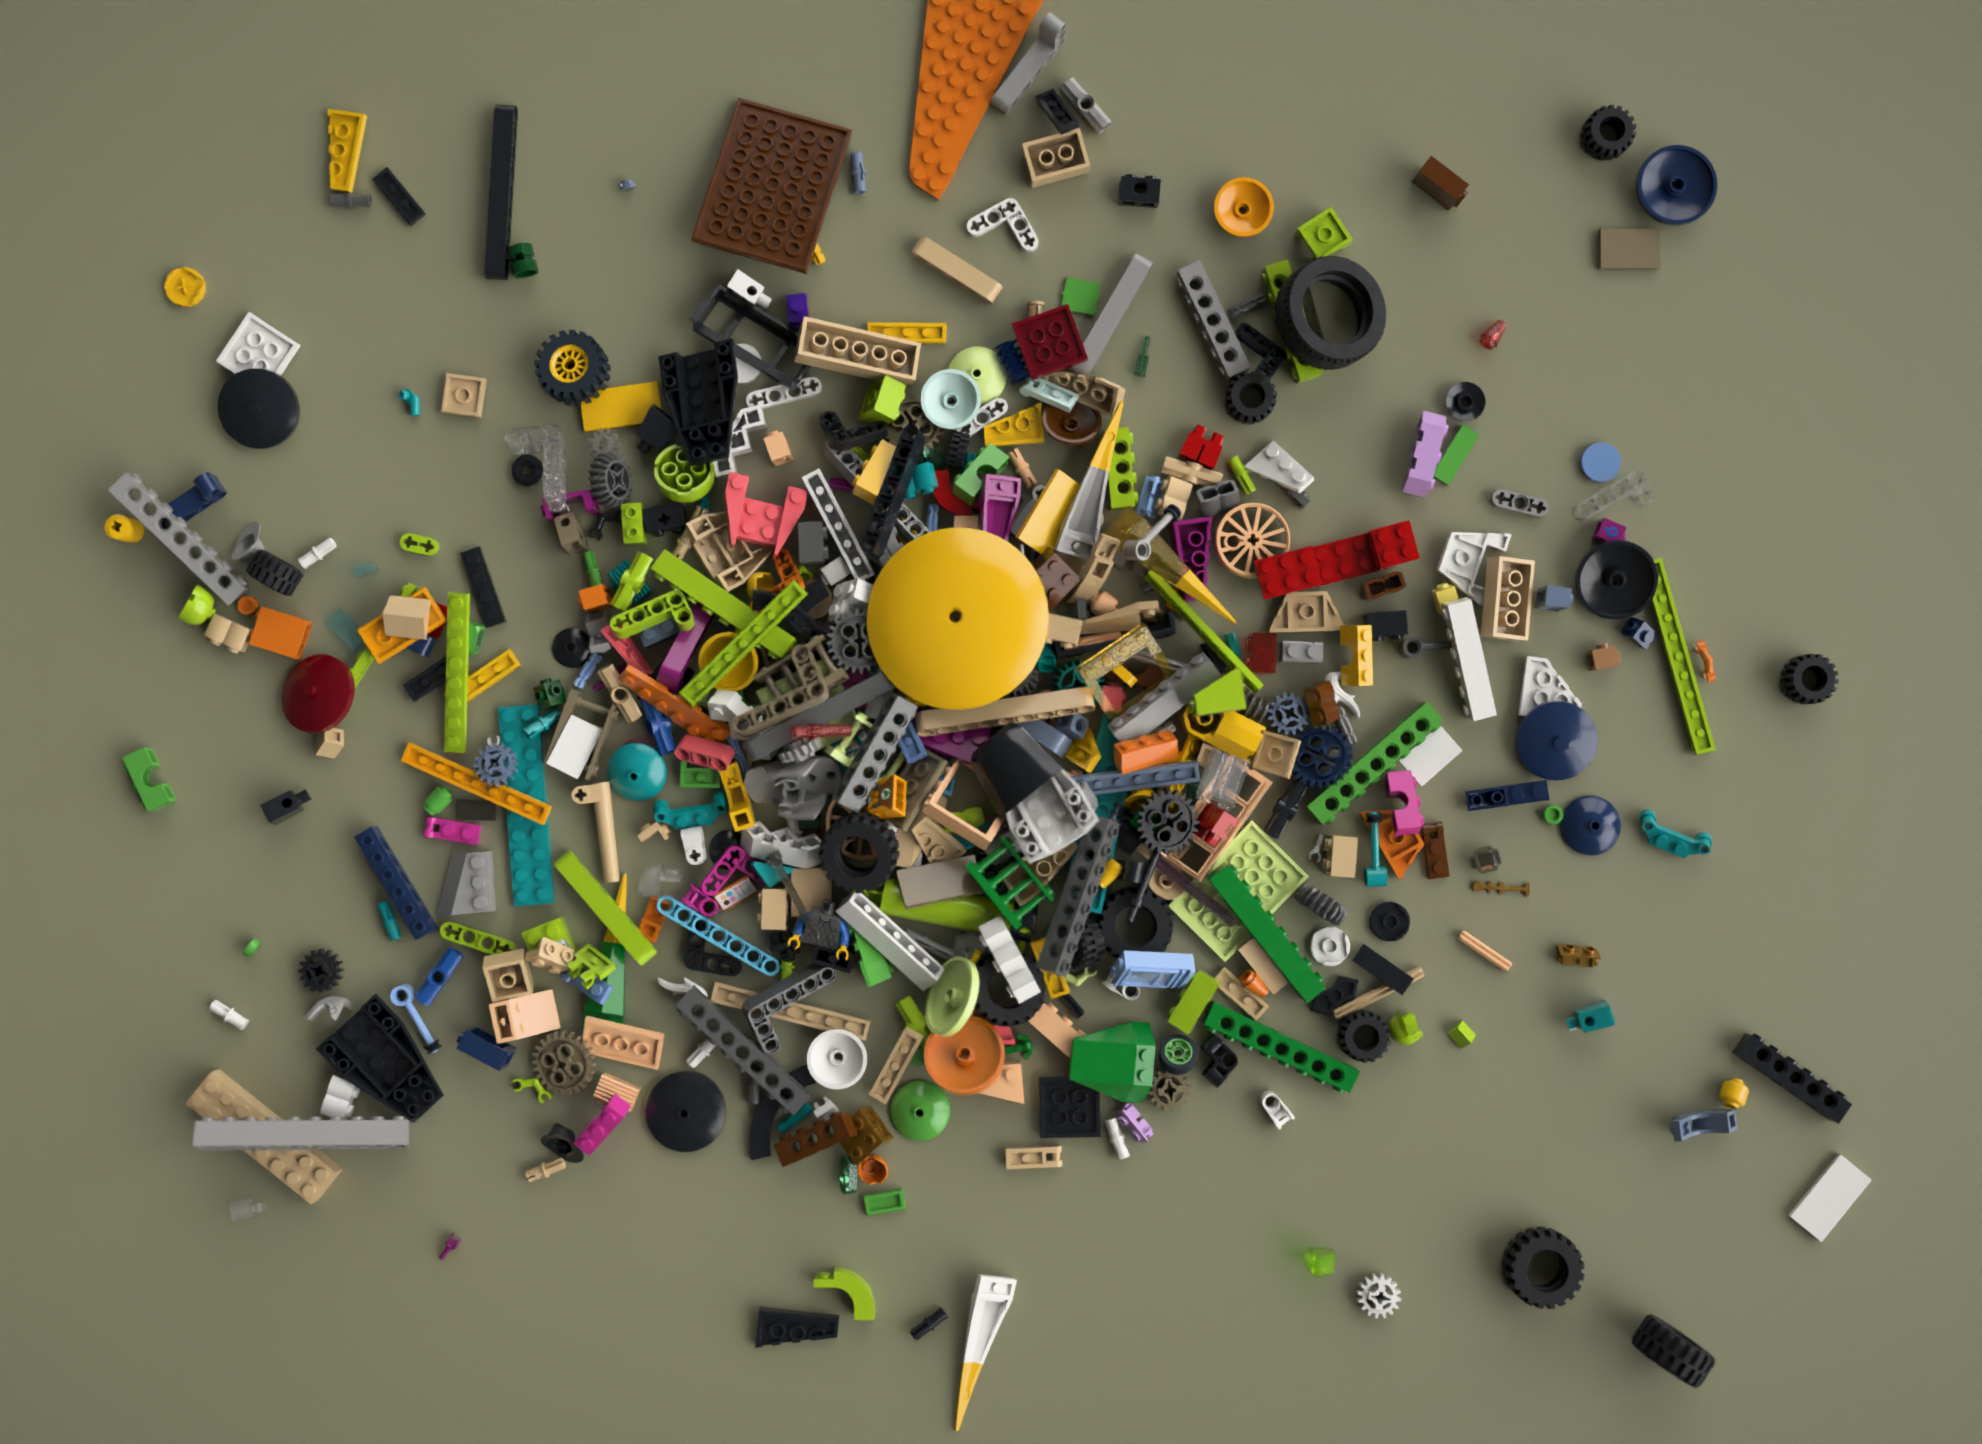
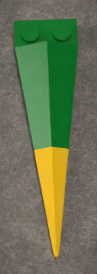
(614, 1007)

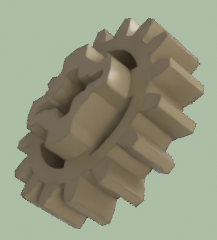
(1178, 1088)

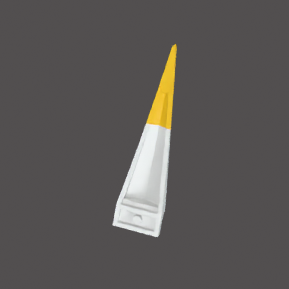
(987, 1310)

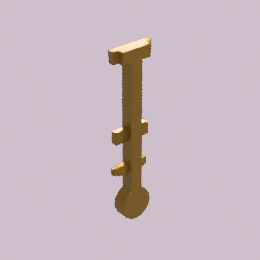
(1478, 886)

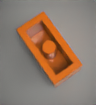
(595, 598)

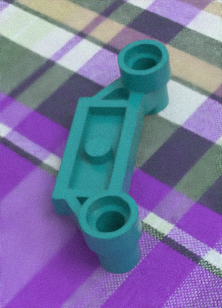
(691, 816)
(1671, 840)

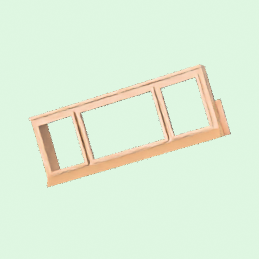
(1217, 852)

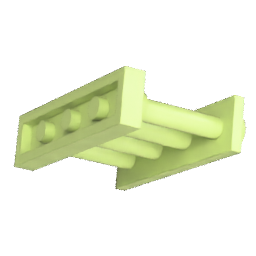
(840, 751)

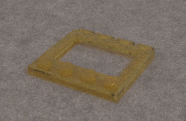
(1115, 655)

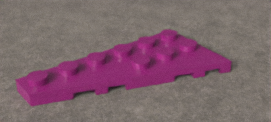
(955, 744)

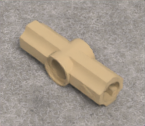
(1190, 472)
(627, 703)

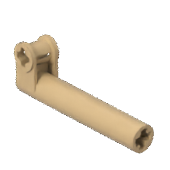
(601, 797)

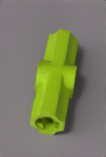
(632, 581)
(914, 1018)

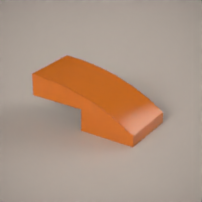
(653, 919)

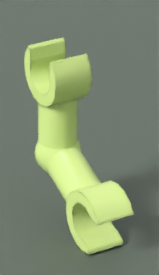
(1077, 981)

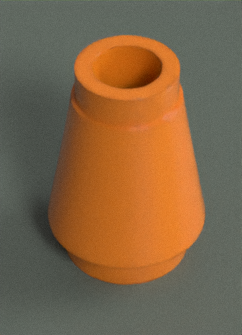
(1253, 983)

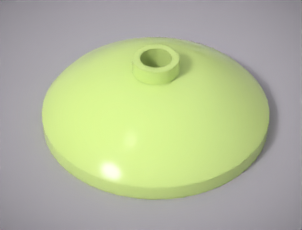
(992, 377)

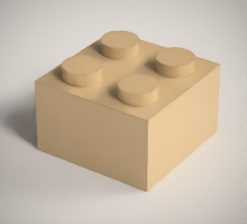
(1340, 856)
(775, 908)
(508, 975)

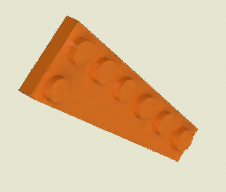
(674, 706)

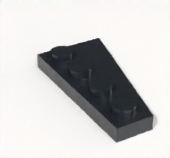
(785, 1325)

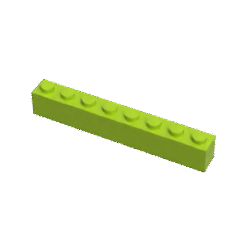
(718, 602)

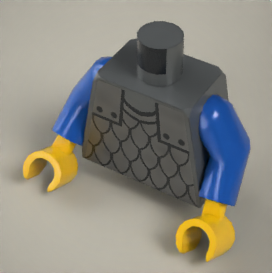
(830, 926)

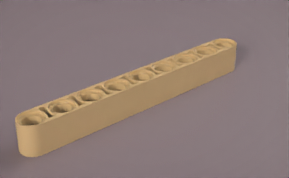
(1006, 710)

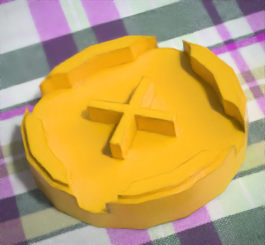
(185, 287)

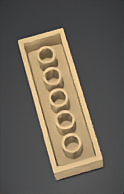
(856, 351)

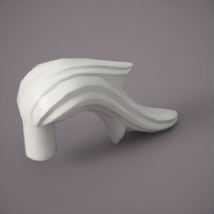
(1340, 695)
(681, 988)

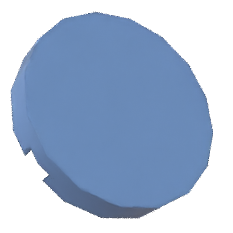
(1600, 462)

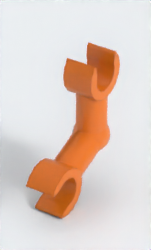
(1707, 660)

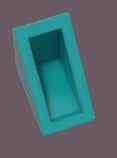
(767, 874)

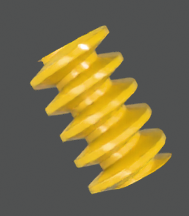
(124, 528)

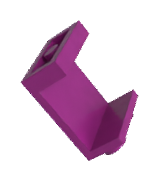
(590, 505)

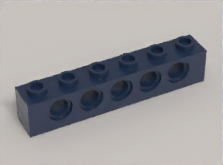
(396, 882)

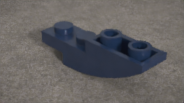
(1507, 795)

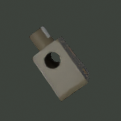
(570, 532)

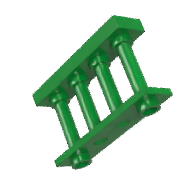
(1002, 901)

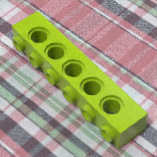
(1280, 272)

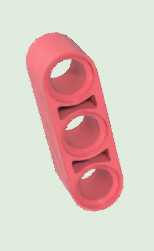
(704, 752)

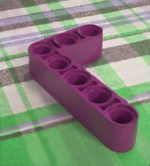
(682, 651)

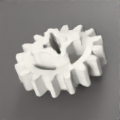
(1387, 1297)

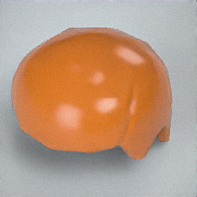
(873, 1169)

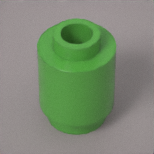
(438, 800)

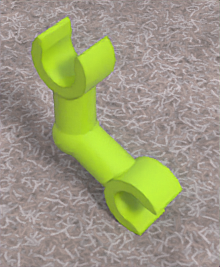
(536, 1083)

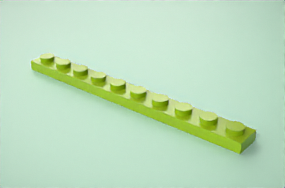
(1681, 665)

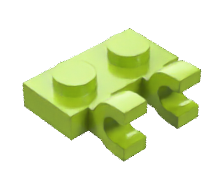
(593, 961)

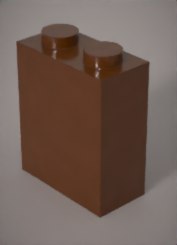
(1441, 183)

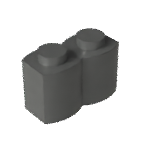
(1218, 498)

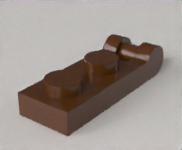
(1435, 851)

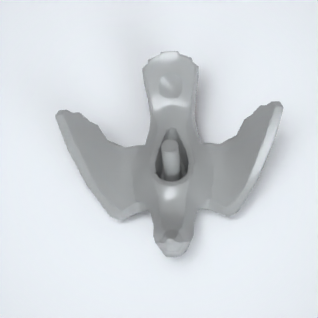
(333, 1004)

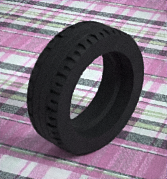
(1364, 295)

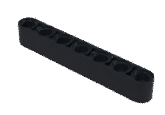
(895, 500)

